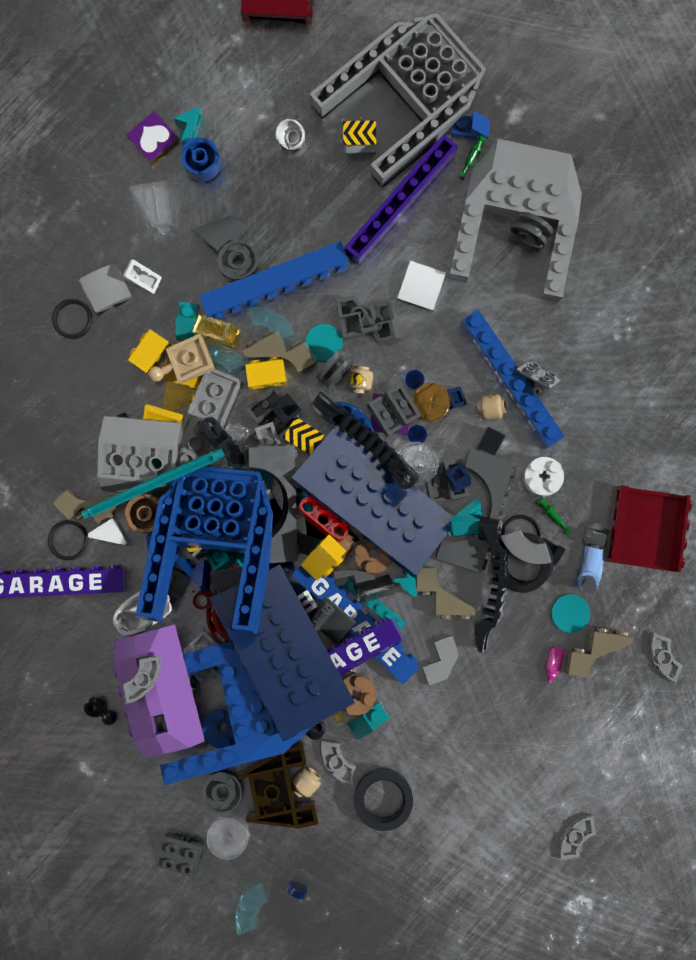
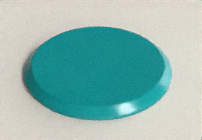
(324, 341)
(570, 613)

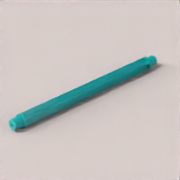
(153, 483)

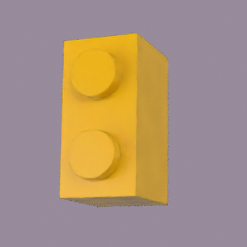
(149, 351)
(266, 373)
(323, 557)

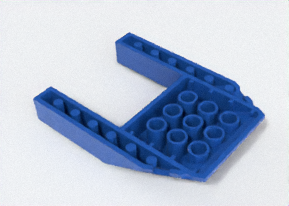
(212, 512)
(251, 724)

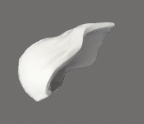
(129, 624)

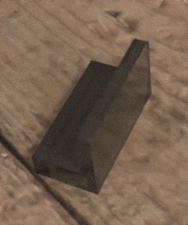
(375, 588)

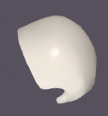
(290, 134)

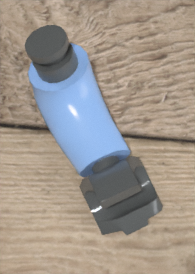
(592, 562)

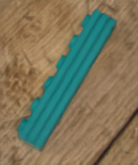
(376, 605)

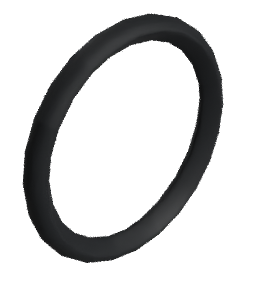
(71, 301)
(521, 517)
(67, 557)

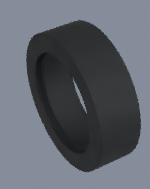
(530, 585)
(369, 819)

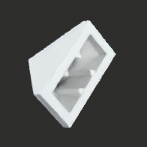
(141, 276)
(110, 532)

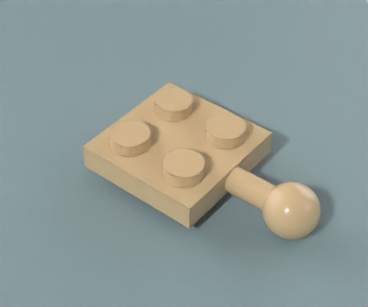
(187, 360)

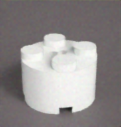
(552, 471)

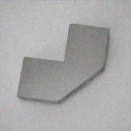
(441, 669)

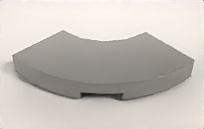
(525, 549)
(663, 658)
(144, 679)
(336, 763)
(575, 836)

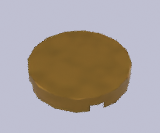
(432, 401)

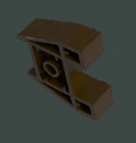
(274, 794)

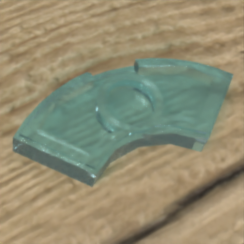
(271, 320)
(226, 359)
(248, 908)

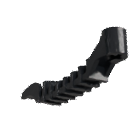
(339, 415)
(234, 456)
(490, 530)

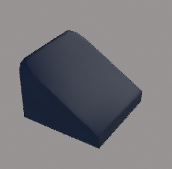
(456, 398)
(458, 478)

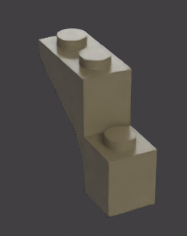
(274, 346)
(72, 506)
(444, 602)
(600, 644)

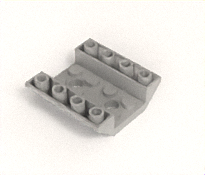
(137, 443)

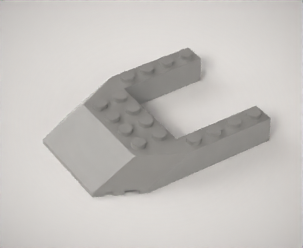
(426, 68)
(518, 180)

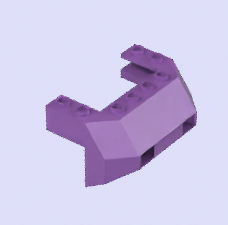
(169, 696)

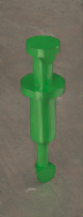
(474, 152)
(552, 513)

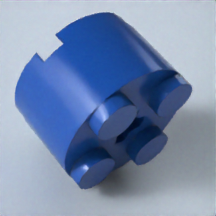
(202, 169)
(212, 729)

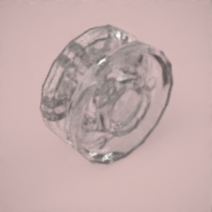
(428, 460)
(228, 824)

